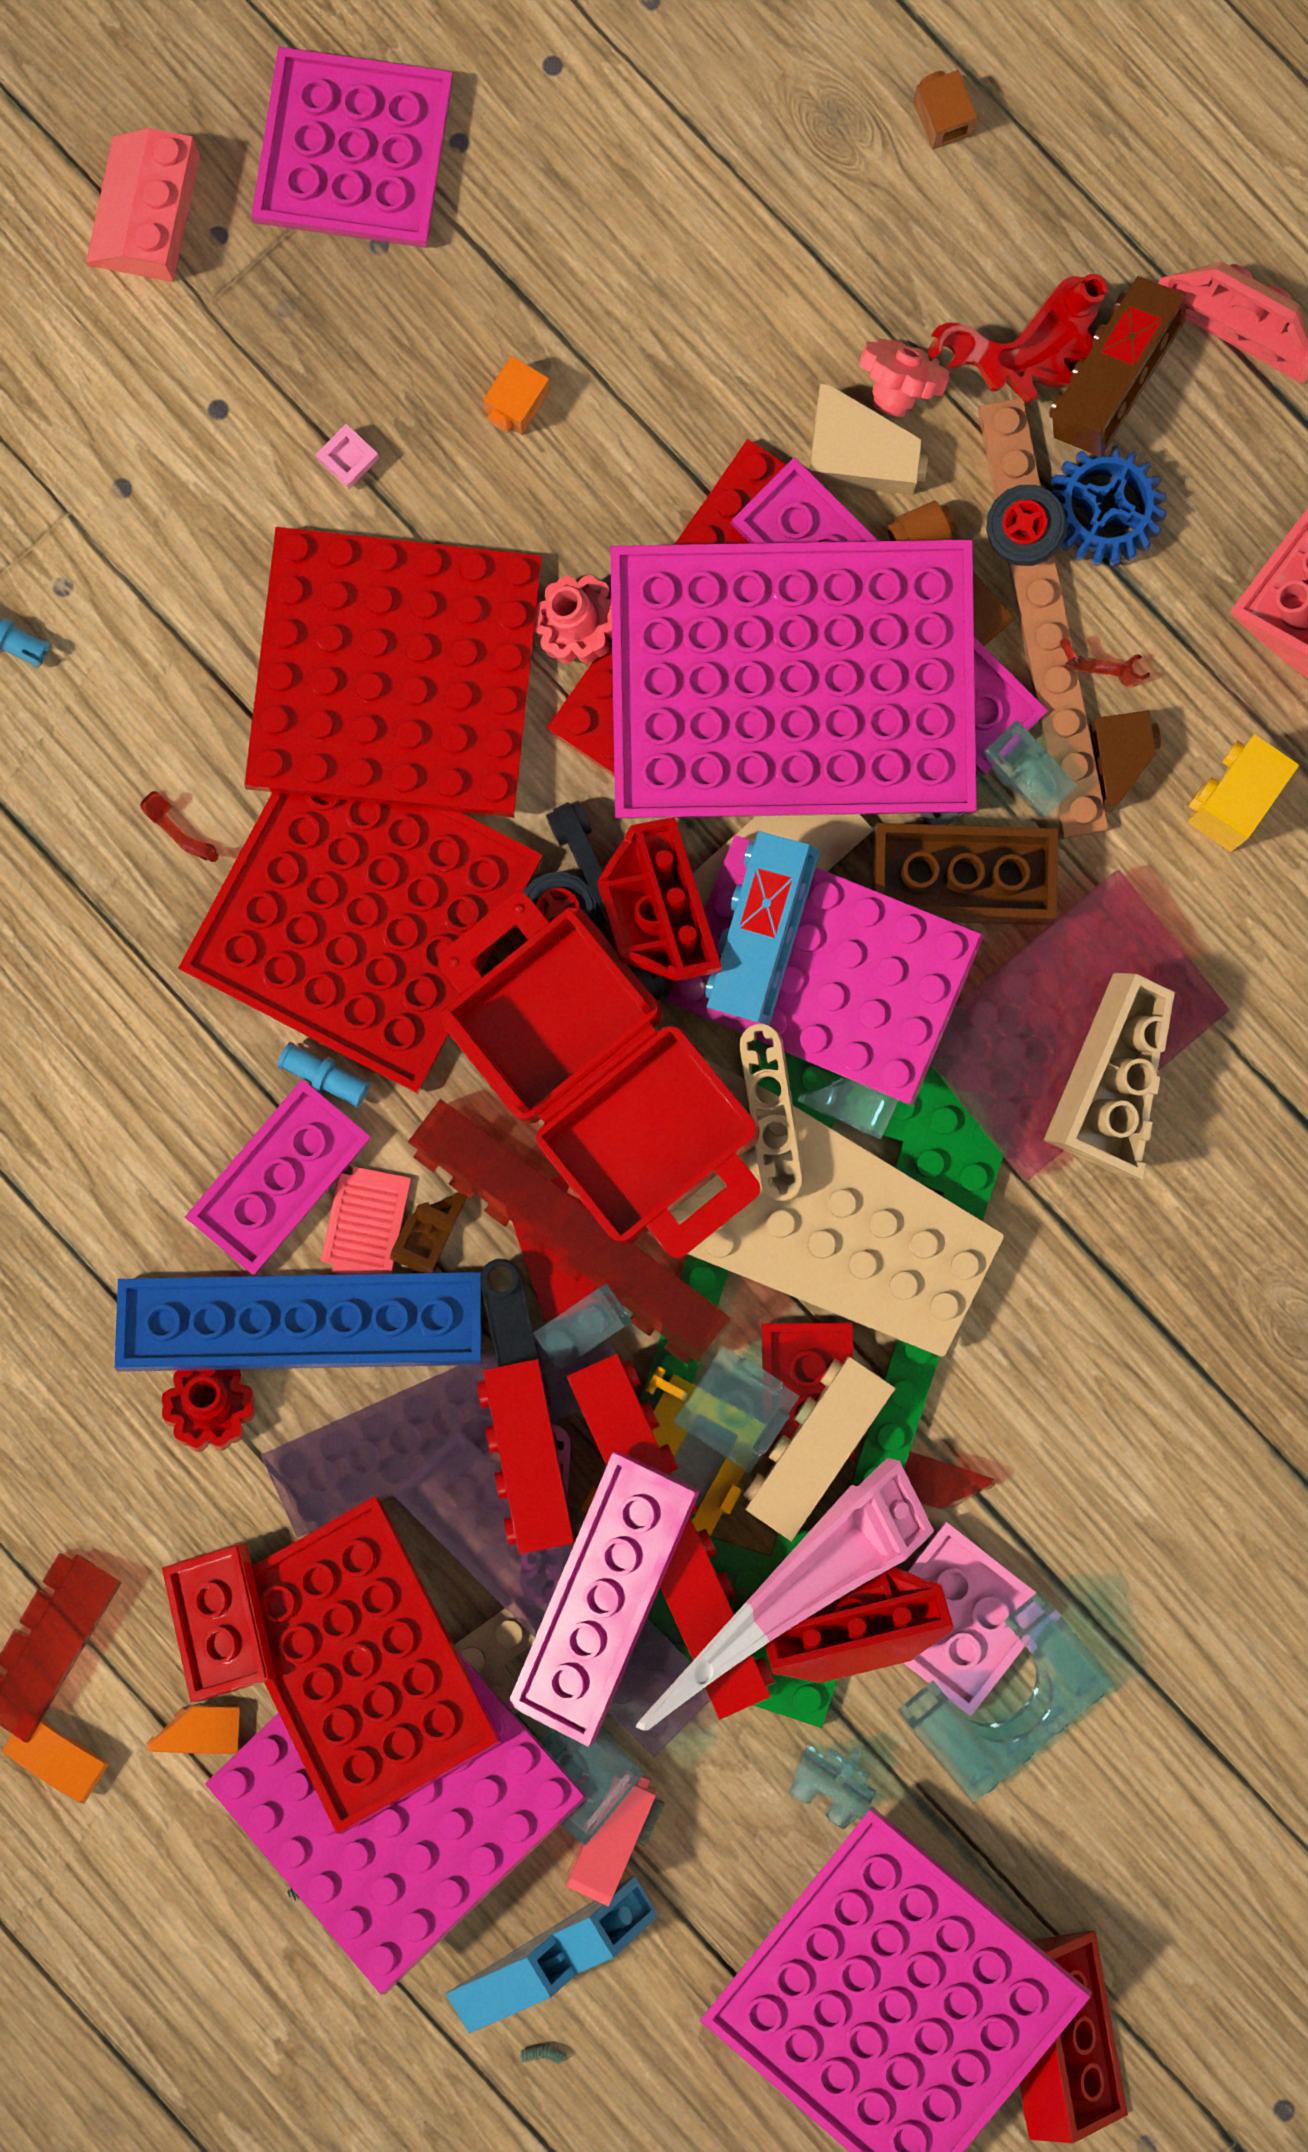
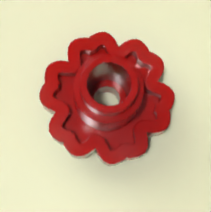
(216, 1424)

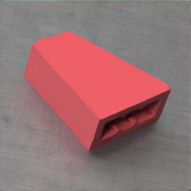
(603, 1859)

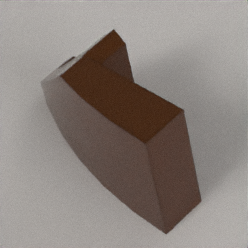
(427, 1234)

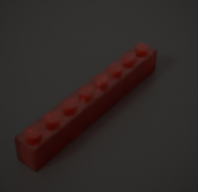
(569, 1230)

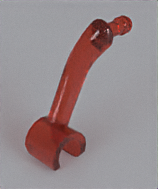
(1123, 671)
(155, 808)

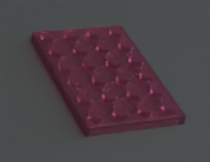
(1028, 1020)

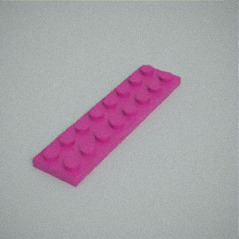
(801, 510)

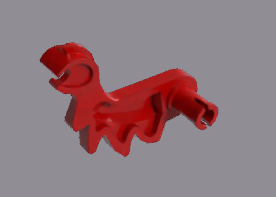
(1041, 350)

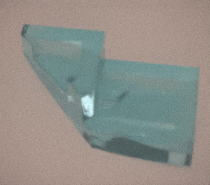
(853, 1105)

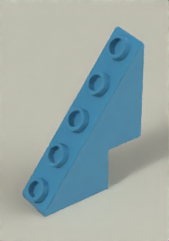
(553, 1958)

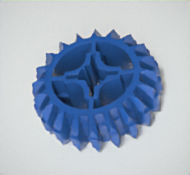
(1121, 512)

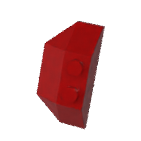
(657, 905)
(864, 1630)

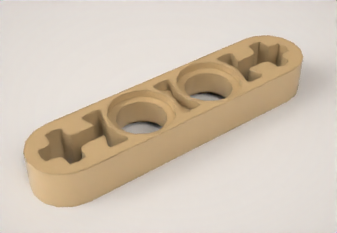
(767, 1113)

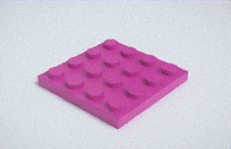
(352, 147)

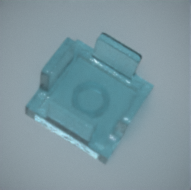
(736, 1409)

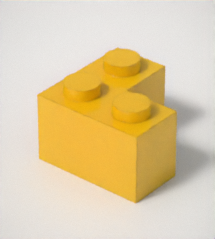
(1237, 802)

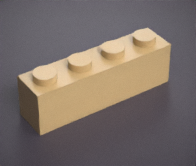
(818, 1447)

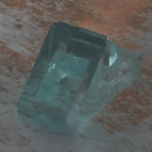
(1029, 769)

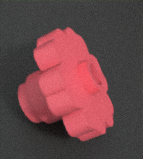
(901, 375)
(575, 619)

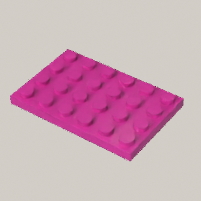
(861, 984)

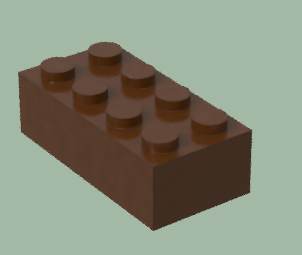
(969, 871)

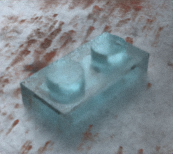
(582, 1327)

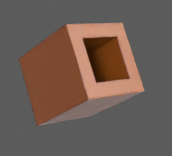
(945, 108)

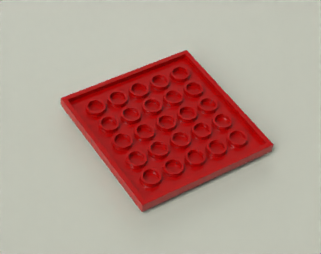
(393, 672)
(344, 920)

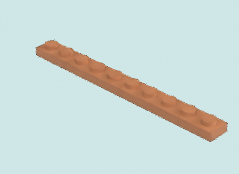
(1042, 627)

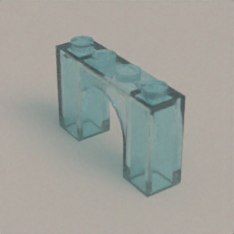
(1064, 1687)

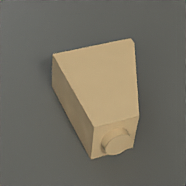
(862, 448)

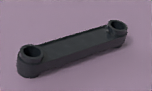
(571, 827)
(509, 1318)

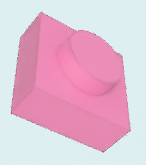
(347, 456)

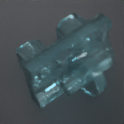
(836, 1778)

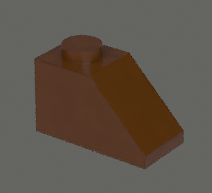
(1122, 751)

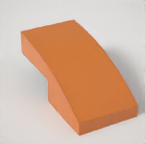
(58, 1761)

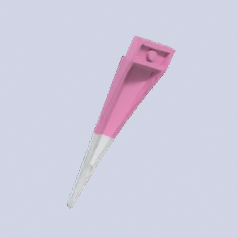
(852, 1543)

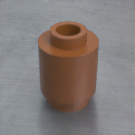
(923, 523)

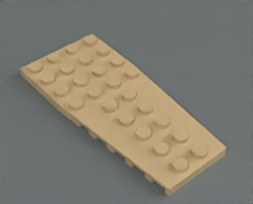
(853, 1238)

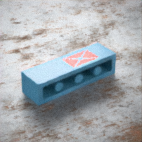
(762, 927)

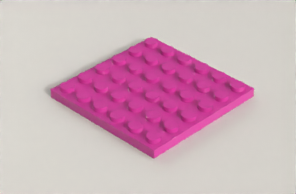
(416, 1866)
(895, 2000)

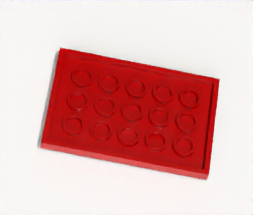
(365, 1667)

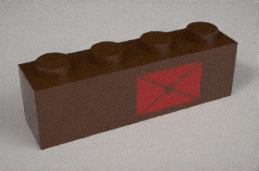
(1118, 365)

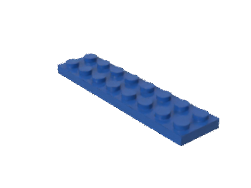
(298, 1322)

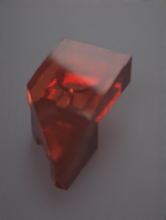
(942, 1483)

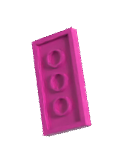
(278, 1177)

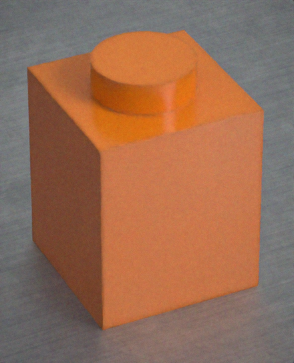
(515, 396)

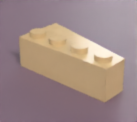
(1115, 1078)

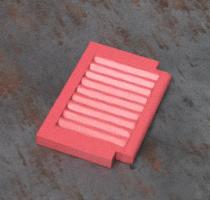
(365, 1222)

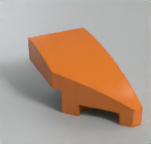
(200, 1730)

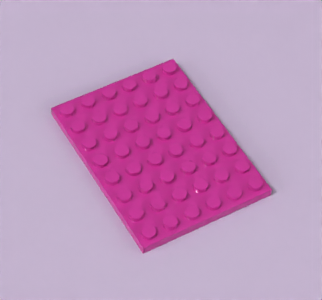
(793, 679)

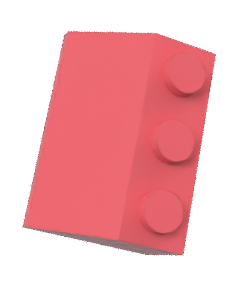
(144, 203)

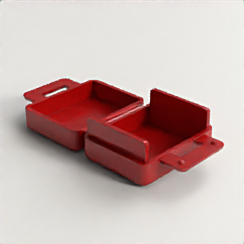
(624, 1108)

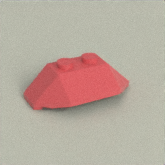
(1246, 315)

